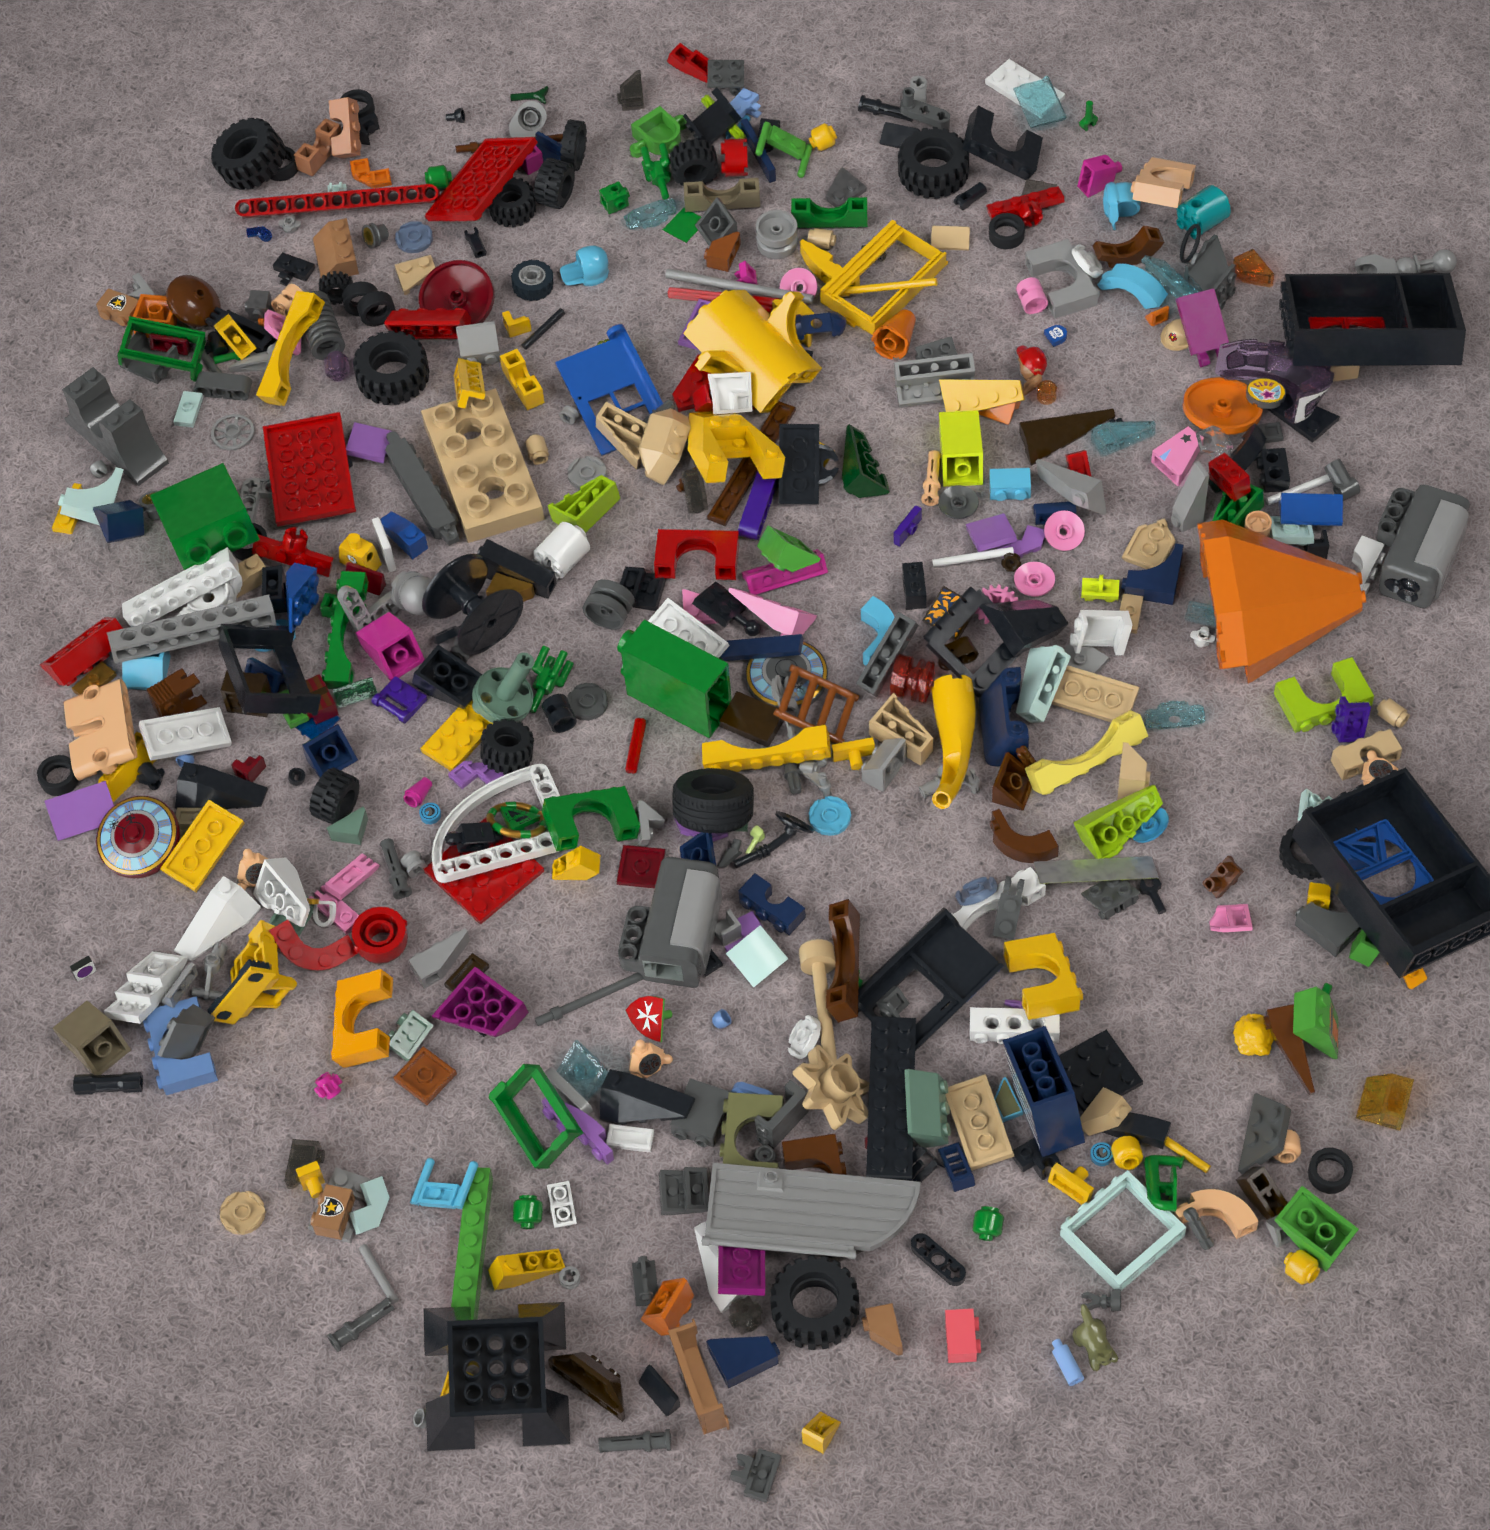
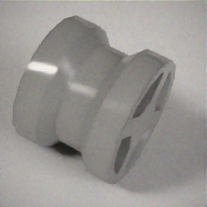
(413, 863)

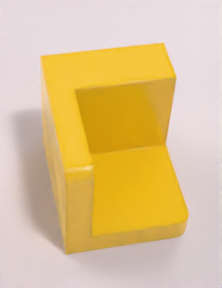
(516, 326)

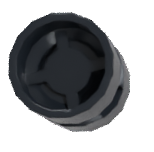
(559, 713)

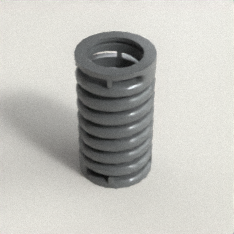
(324, 334)

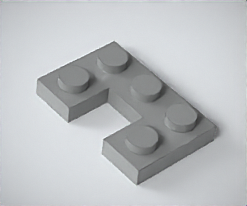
(350, 1181)

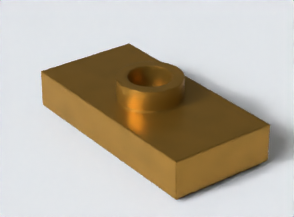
(97, 676)

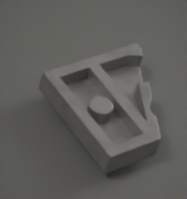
(844, 187)

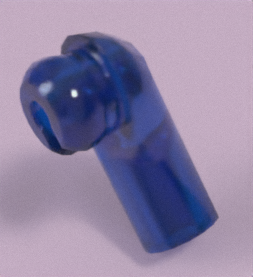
(260, 232)

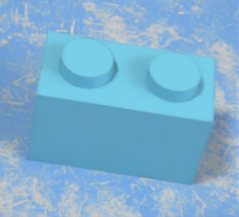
(1010, 484)

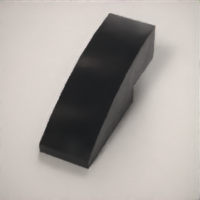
(1144, 1128)

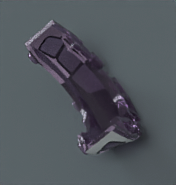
(1257, 360)

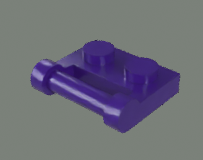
(402, 694)

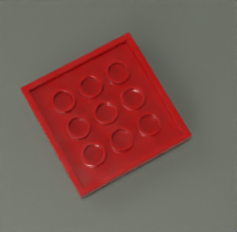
(488, 891)

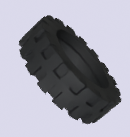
(574, 143)
(1293, 865)

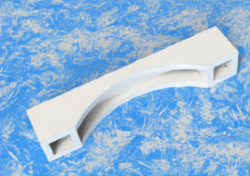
(1031, 892)

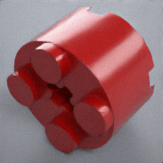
(735, 157)

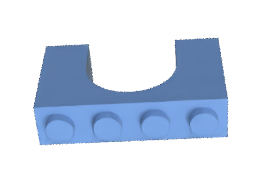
(177, 1074)

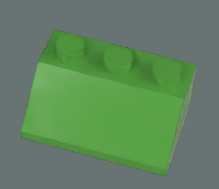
(785, 550)

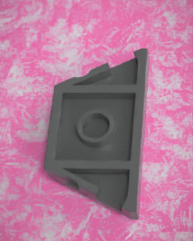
(1264, 1132)

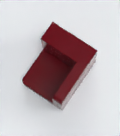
(249, 769)

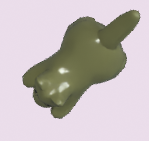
(1093, 1336)

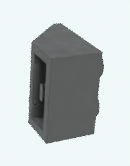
(186, 1033)

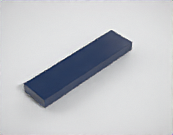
(763, 160)
(763, 647)

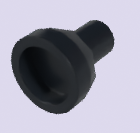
(458, 115)

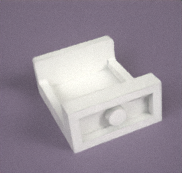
(1101, 629)

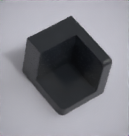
(1320, 546)

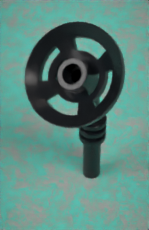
(792, 826)

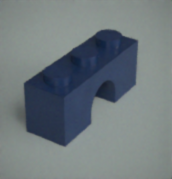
(783, 916)

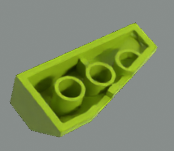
(1112, 825)

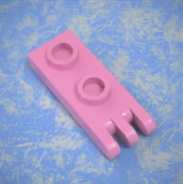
(351, 876)
(344, 916)

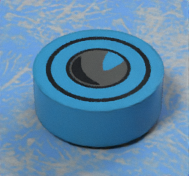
(430, 813)
(1101, 1154)

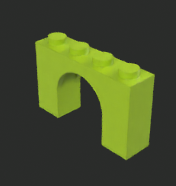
(1305, 713)

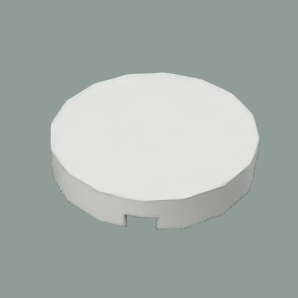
(1087, 261)
(804, 1036)

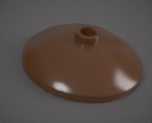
(191, 300)

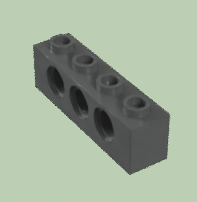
(885, 655)

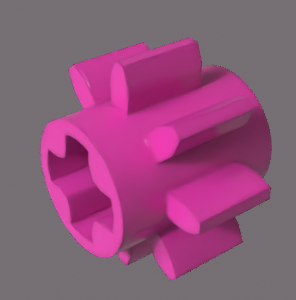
(328, 1085)

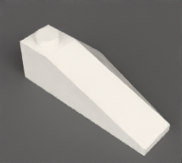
(282, 890)
(220, 915)
(709, 1259)

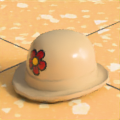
(1173, 336)

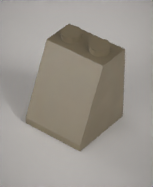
(92, 1038)

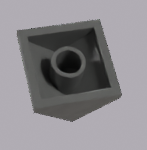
(716, 222)

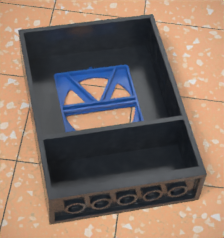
(1451, 886)

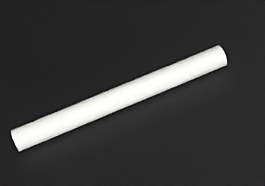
(1300, 488)
(972, 557)

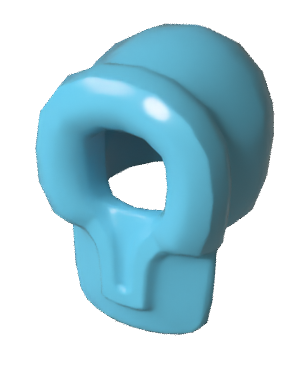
(1119, 201)
(589, 267)

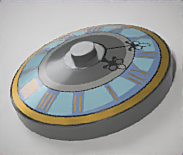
(762, 671)

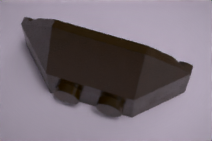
(592, 1379)

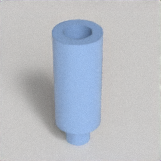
(1067, 1363)

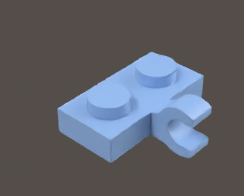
(746, 103)

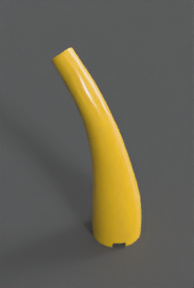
(956, 724)

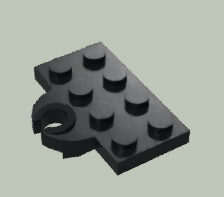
(803, 464)

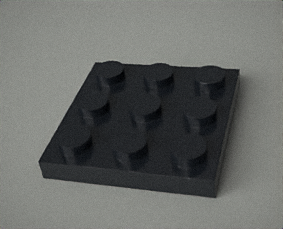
(1098, 1065)

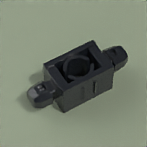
(473, 837)

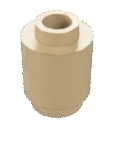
(822, 238)
(537, 449)
(1393, 713)

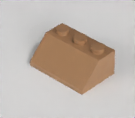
(335, 249)

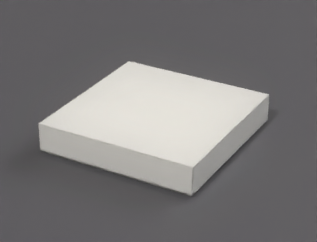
(384, 544)

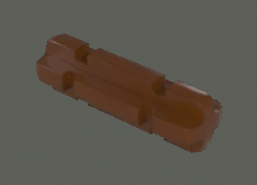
(1025, 756)

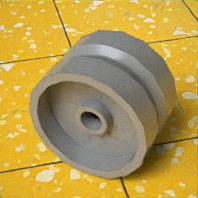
(776, 234)

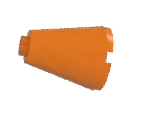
(895, 335)

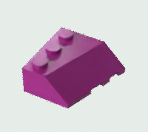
(482, 1006)

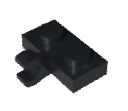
(292, 267)

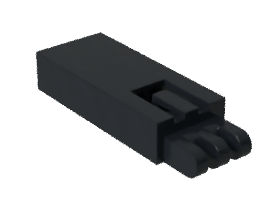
(254, 331)

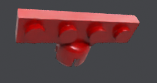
(1028, 206)
(292, 550)

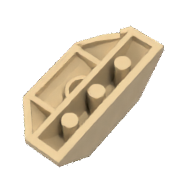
(663, 443)

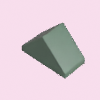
(350, 828)

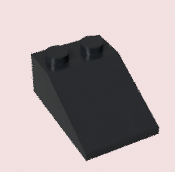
(446, 678)

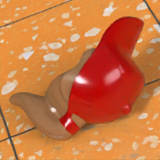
(1032, 366)

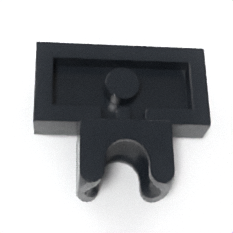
(1029, 1156)

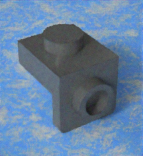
(892, 1003)

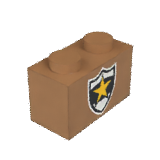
(116, 306)
(333, 1211)

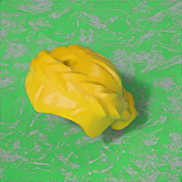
(1252, 1035)

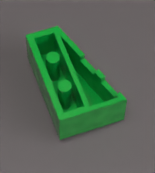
(1237, 511)

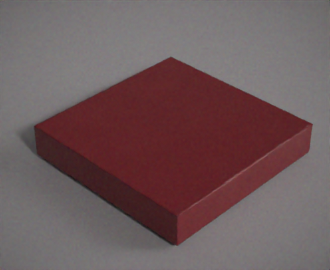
(639, 866)

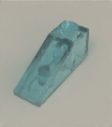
(1119, 435)

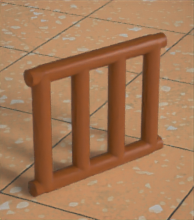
(832, 690)

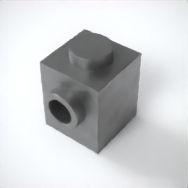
(258, 304)

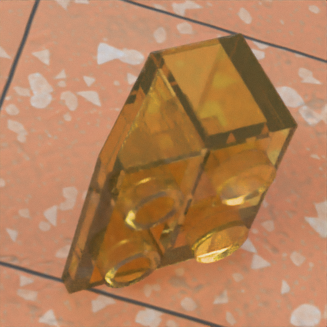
(1385, 1100)

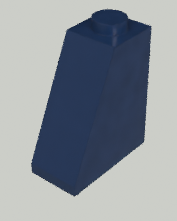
(742, 1357)

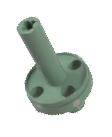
(503, 692)

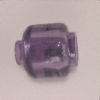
(336, 366)

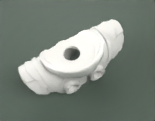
(223, 595)

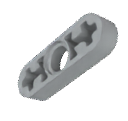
(566, 1091)

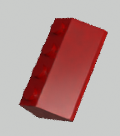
(428, 323)
(81, 652)

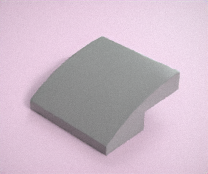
(180, 986)

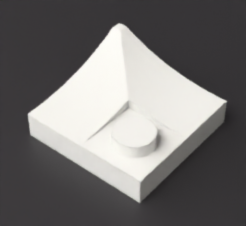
(731, 392)

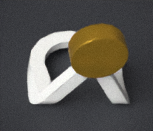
(332, 909)

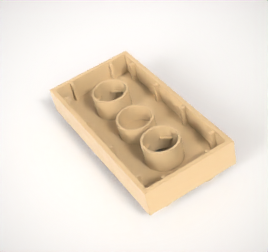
(482, 466)

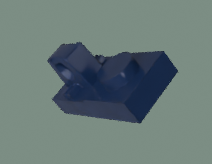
(274, 677)

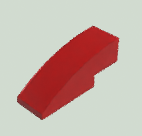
(689, 62)

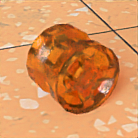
(1050, 390)

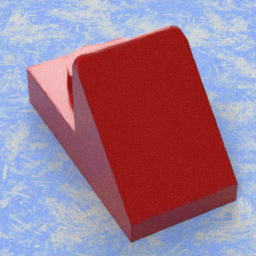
(1079, 462)

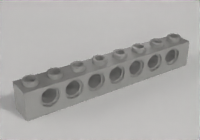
(188, 628)

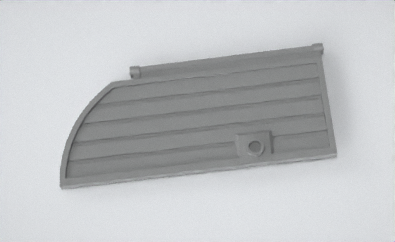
(805, 1210)

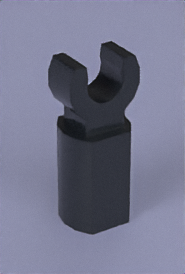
(476, 243)

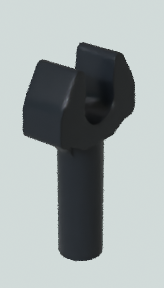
(1153, 893)

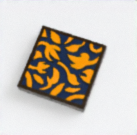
(941, 604)

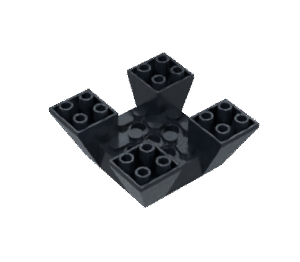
(525, 1394)

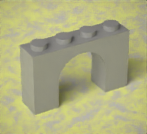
(1059, 257)

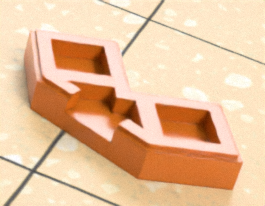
(373, 179)

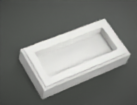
(630, 1138)

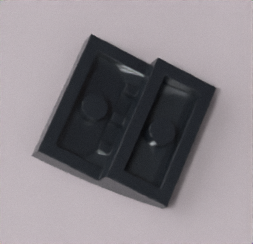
(644, 587)

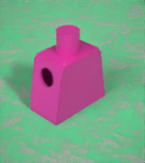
(1097, 173)

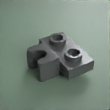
(757, 1474)

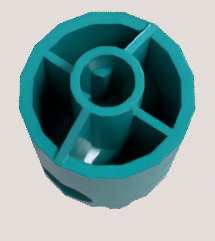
(1204, 208)

